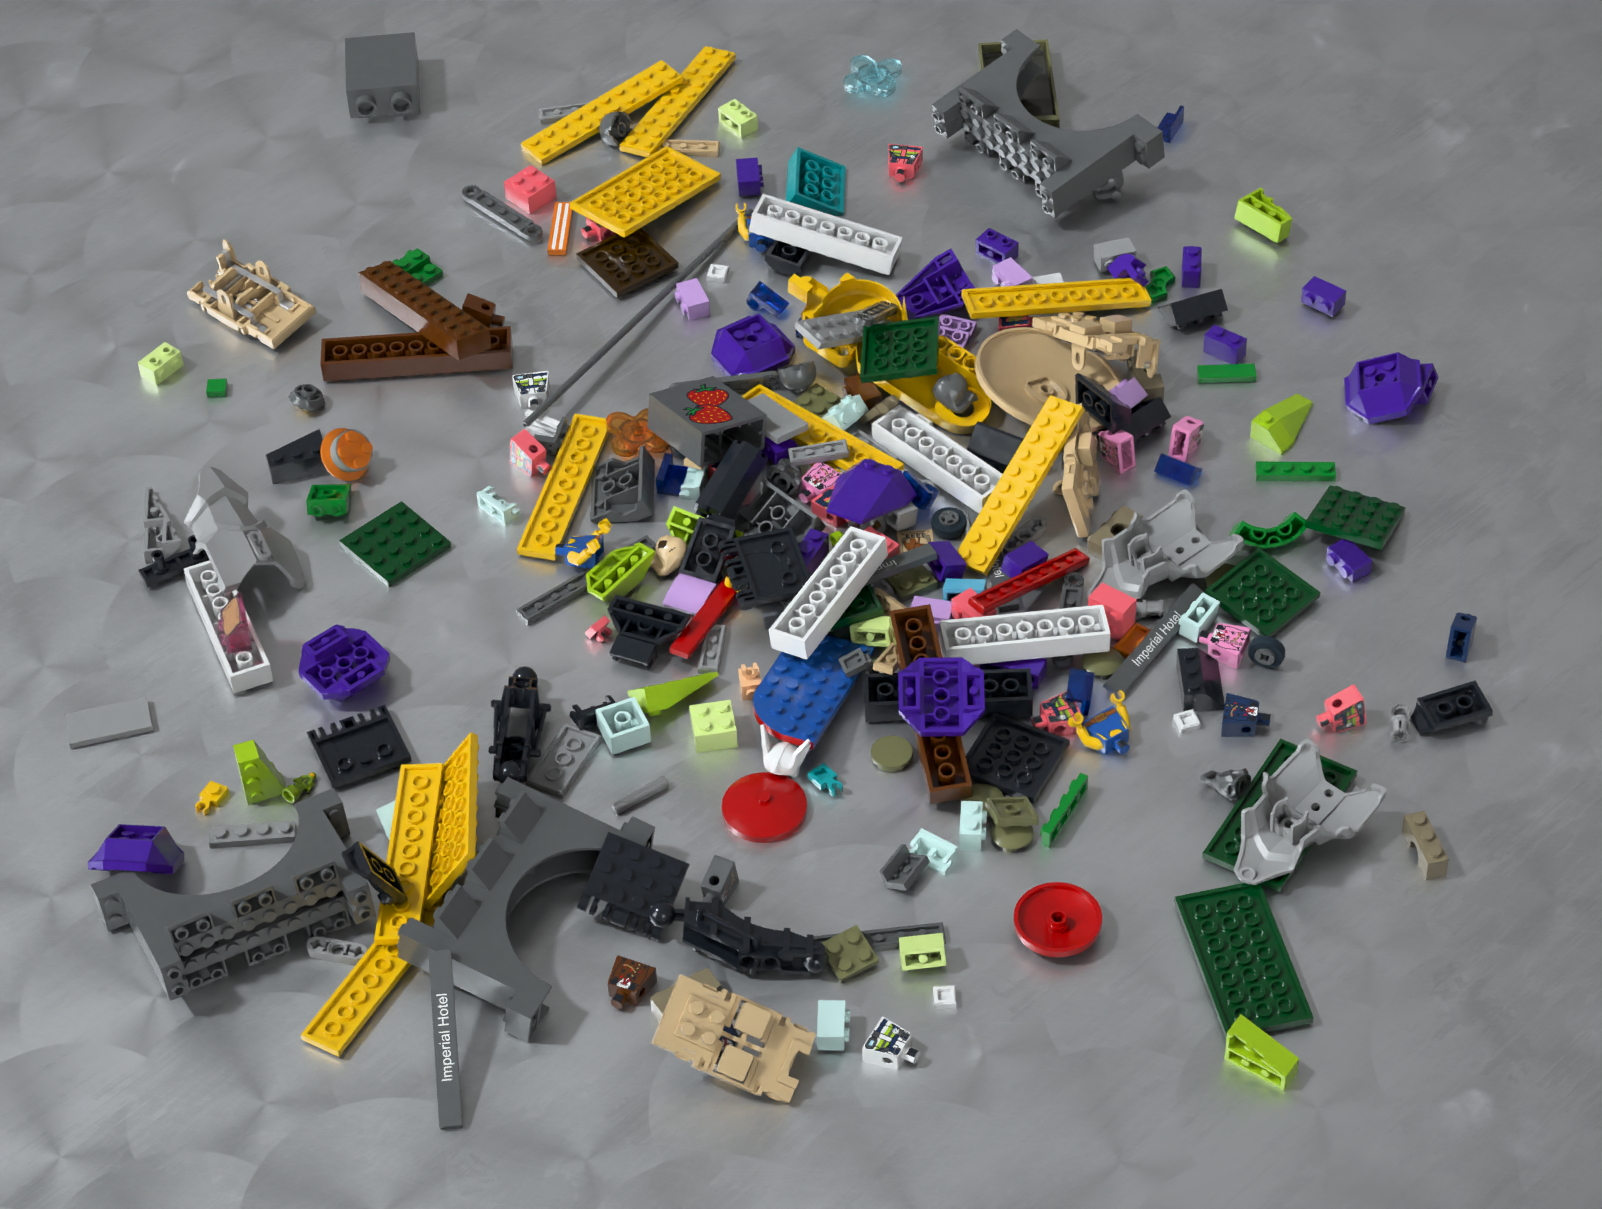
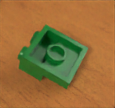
(419, 266)
(328, 499)

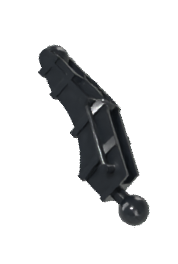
(515, 752)
(739, 942)

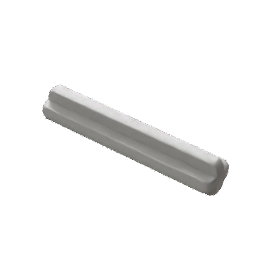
(640, 794)

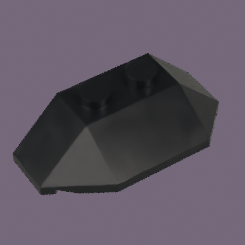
(645, 620)

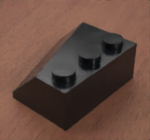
(297, 459)

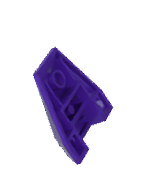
(935, 288)
(869, 492)

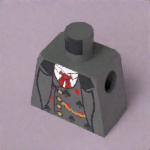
(720, 880)

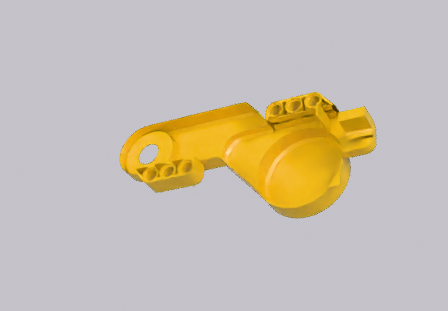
(915, 392)

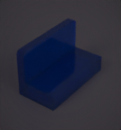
(1171, 123)
(1176, 469)
(670, 477)
(1080, 689)

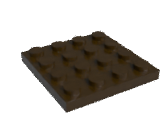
(627, 262)

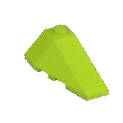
(1280, 423)
(662, 696)

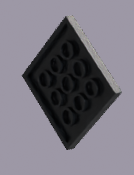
(1015, 756)

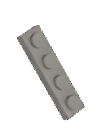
(252, 834)

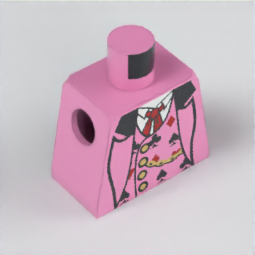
(1185, 431)
(1117, 449)
(817, 481)
(1227, 643)

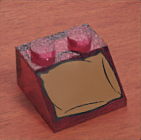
(234, 626)

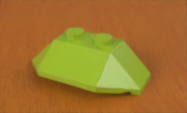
(682, 524)
(619, 571)

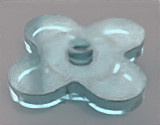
(872, 76)

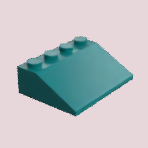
(816, 182)

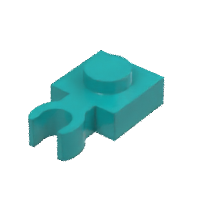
(825, 777)

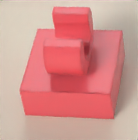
(598, 628)

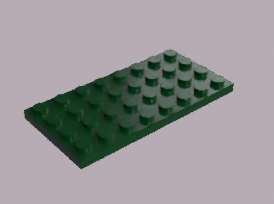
(1227, 841)
(1243, 957)

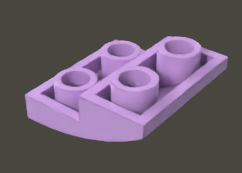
(957, 329)
(688, 594)

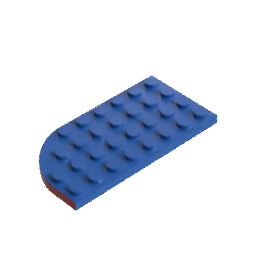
(804, 695)

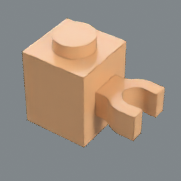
(749, 681)

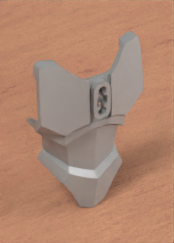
(233, 534)
(1162, 549)
(1285, 818)

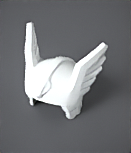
(782, 757)

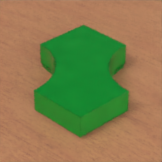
(1160, 281)

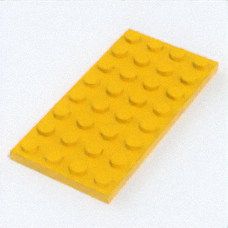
(645, 191)
(456, 820)

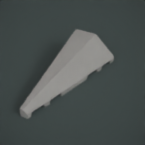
(158, 529)

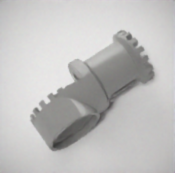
(1149, 608)
(1400, 723)

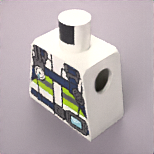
(531, 389)
(889, 1046)

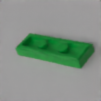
(1226, 373)

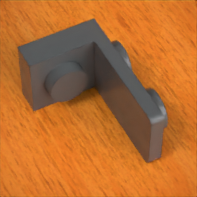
(553, 444)
(856, 662)

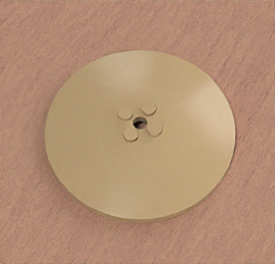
(1028, 365)

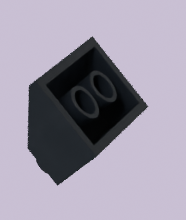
(1194, 309)
(1101, 404)
(1145, 417)
(993, 445)
(1199, 680)

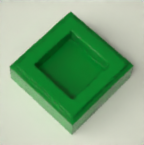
(216, 387)

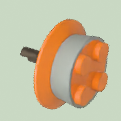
(346, 453)

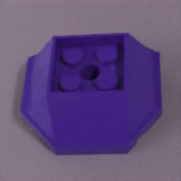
(751, 347)
(1383, 387)
(342, 662)
(946, 678)
(138, 850)

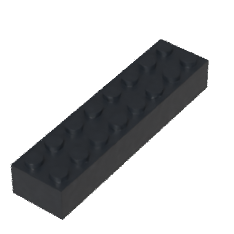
(1005, 693)

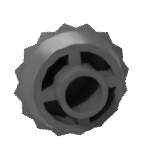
(307, 397)

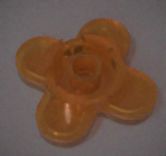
(632, 433)

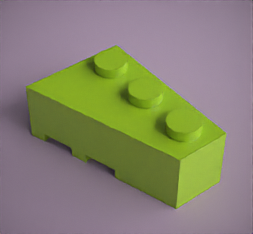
(1263, 216)
(257, 774)
(1260, 1053)

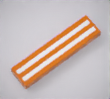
(560, 229)

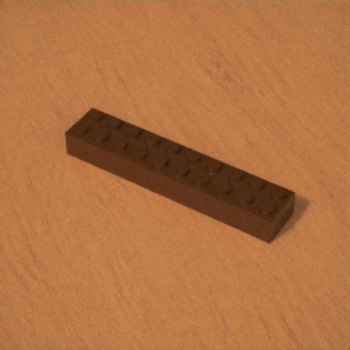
(424, 310)
(406, 356)
(940, 756)

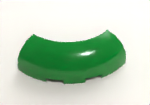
(1285, 532)

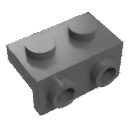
(903, 868)

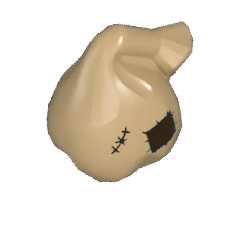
(668, 554)

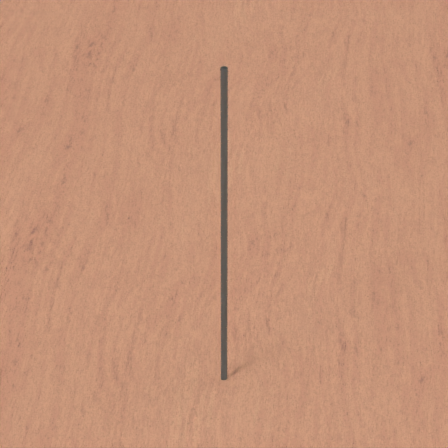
(631, 324)

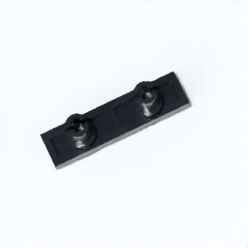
(172, 566)

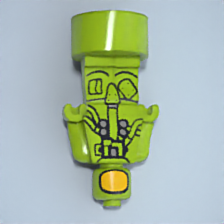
(303, 783)

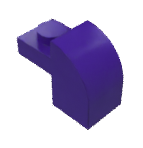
(1128, 267)

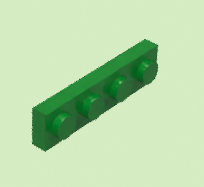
(1295, 471)
(1066, 807)

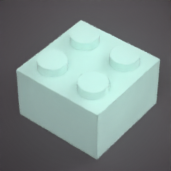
(623, 725)

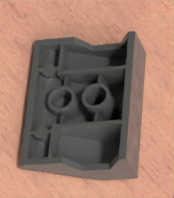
(623, 489)
(775, 511)

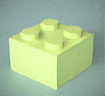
(713, 726)

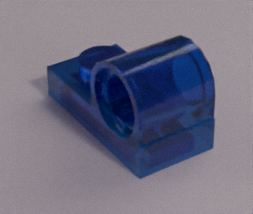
(763, 296)
(925, 493)

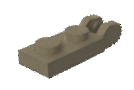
(879, 410)

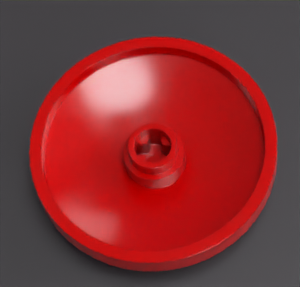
(764, 807)
(1057, 919)

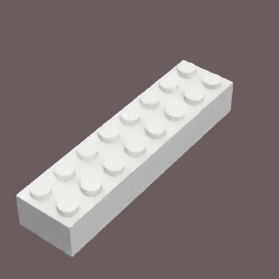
(825, 234)
(936, 457)
(828, 593)
(1026, 635)
(242, 668)

